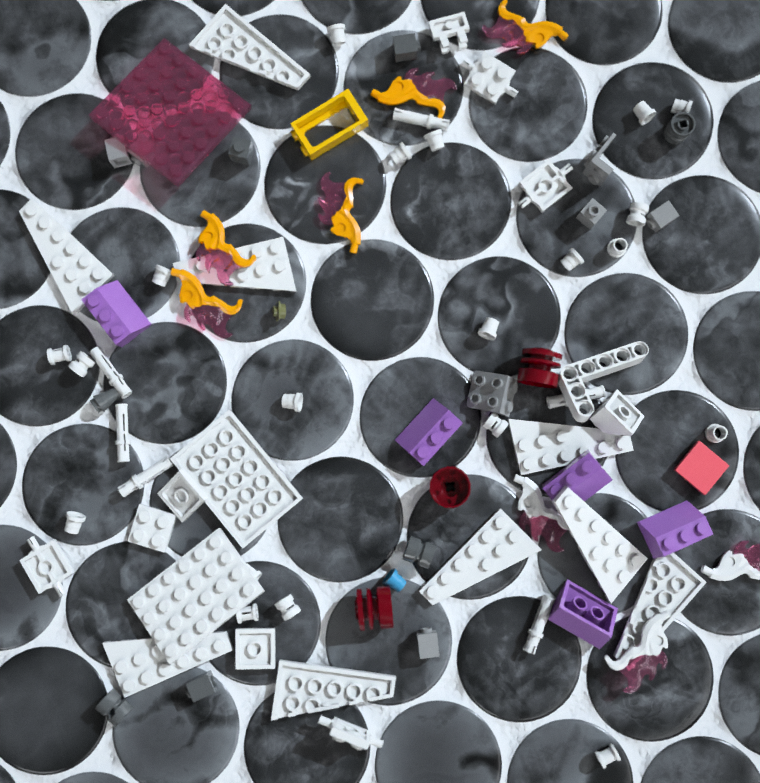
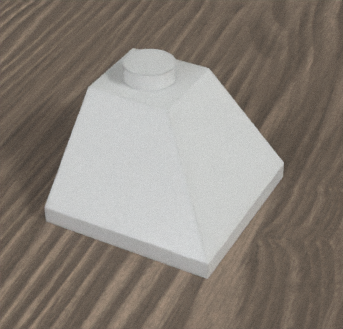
(617, 416)

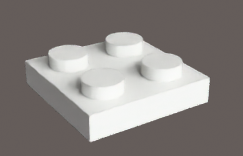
(182, 495)
(152, 528)
(255, 648)

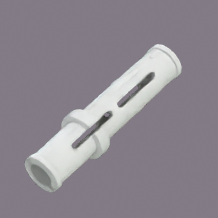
(421, 119)
(115, 379)
(559, 400)
(122, 433)
(142, 478)
(537, 628)

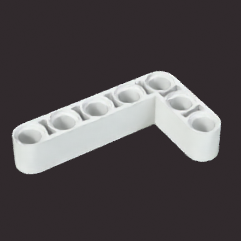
(595, 370)

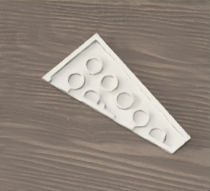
(240, 44)
(70, 263)
(269, 271)
(551, 445)
(603, 548)
(487, 552)
(668, 587)
(142, 664)
(319, 687)

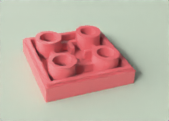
(701, 467)

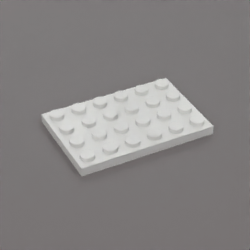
(238, 478)
(195, 595)

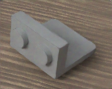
(597, 169)
(492, 392)

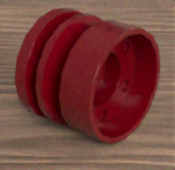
(539, 367)
(450, 498)
(374, 608)

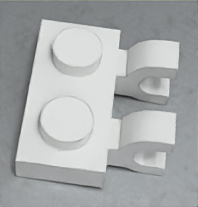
(447, 27)

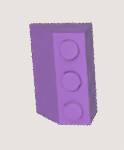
(116, 312)
(428, 431)
(582, 476)
(674, 529)
(583, 614)

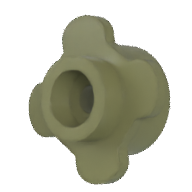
(279, 311)

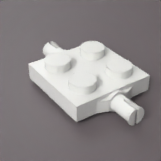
(489, 78)
(545, 185)
(46, 566)
(351, 733)

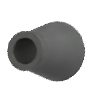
(104, 400)

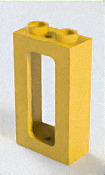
(322, 113)

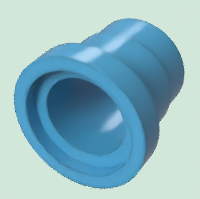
(394, 580)

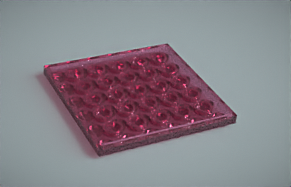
(170, 112)

